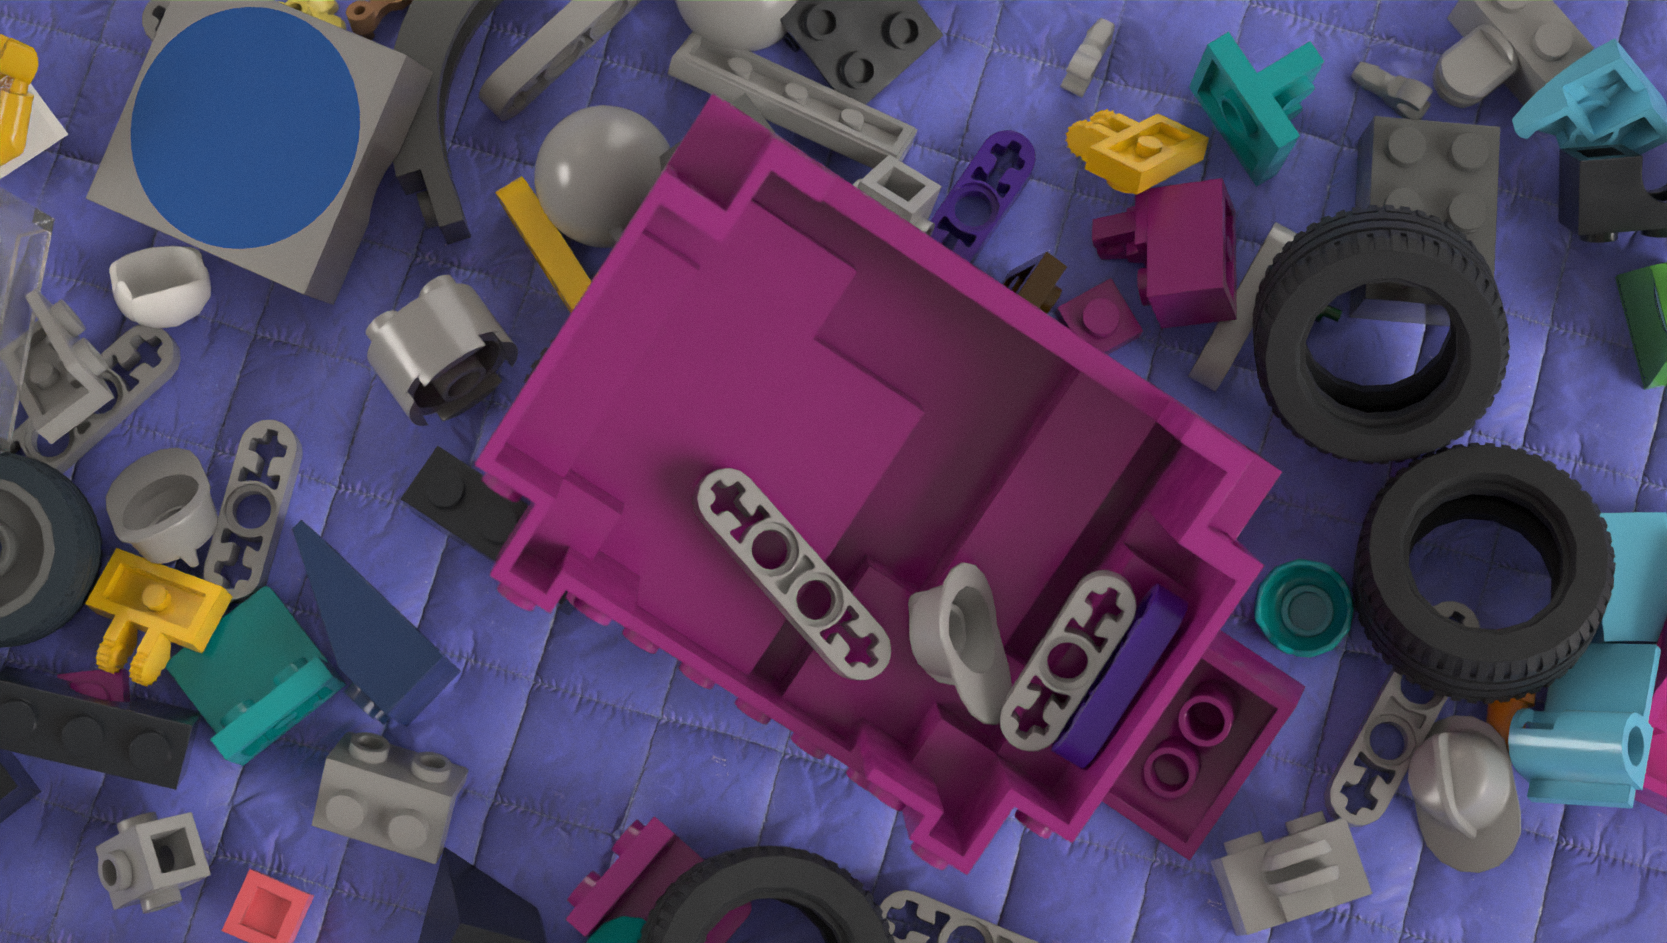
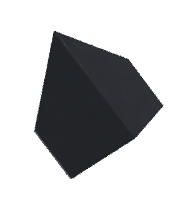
(477, 908)

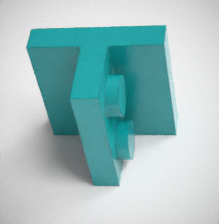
(1255, 107)

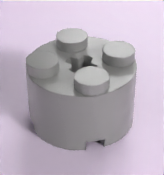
(439, 351)

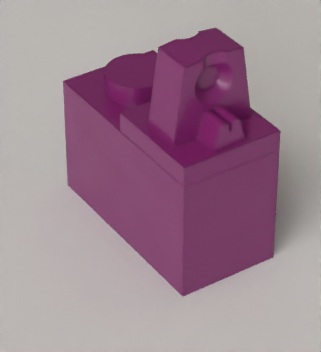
(1187, 247)

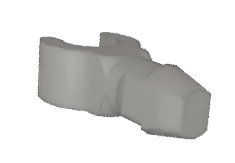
(1088, 57)
(1403, 95)

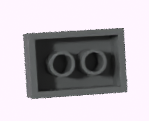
(1434, 169)

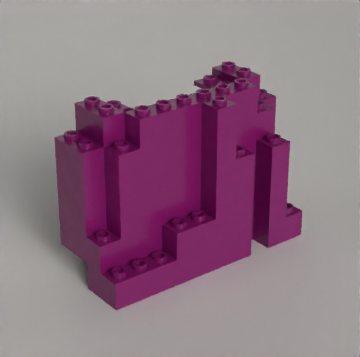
(901, 431)

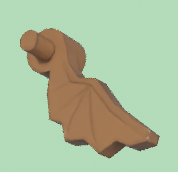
(366, 16)

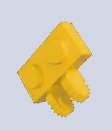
(1135, 153)
(155, 601)

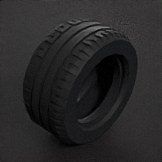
(1383, 419)
(1520, 495)
(790, 875)

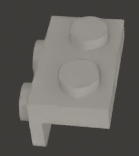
(61, 371)
(388, 795)

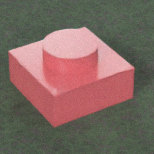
(267, 910)

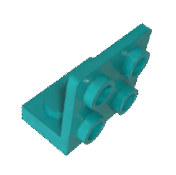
(255, 676)

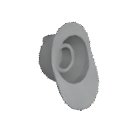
(163, 506)
(959, 640)
(1466, 794)

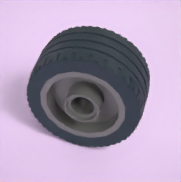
(47, 550)

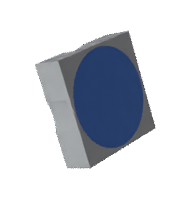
(261, 138)

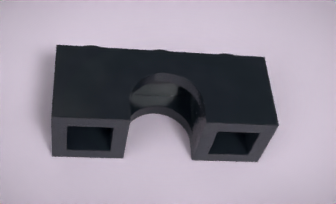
(1606, 194)
(465, 508)
(118, 738)

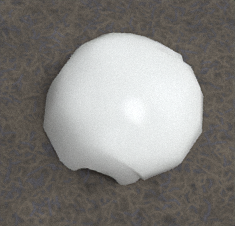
(161, 285)

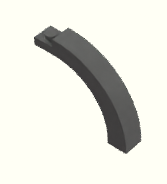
(436, 37)

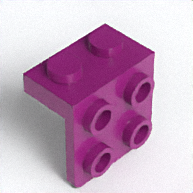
(646, 865)

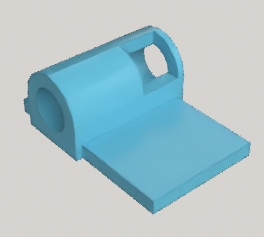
(1593, 729)

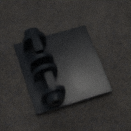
(859, 42)

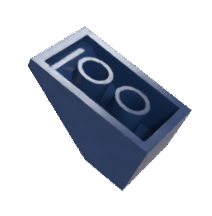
(374, 645)

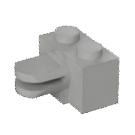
(1507, 44)
(1290, 875)

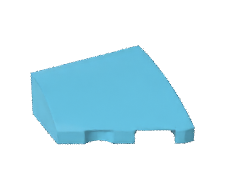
(1598, 104)
(1640, 579)

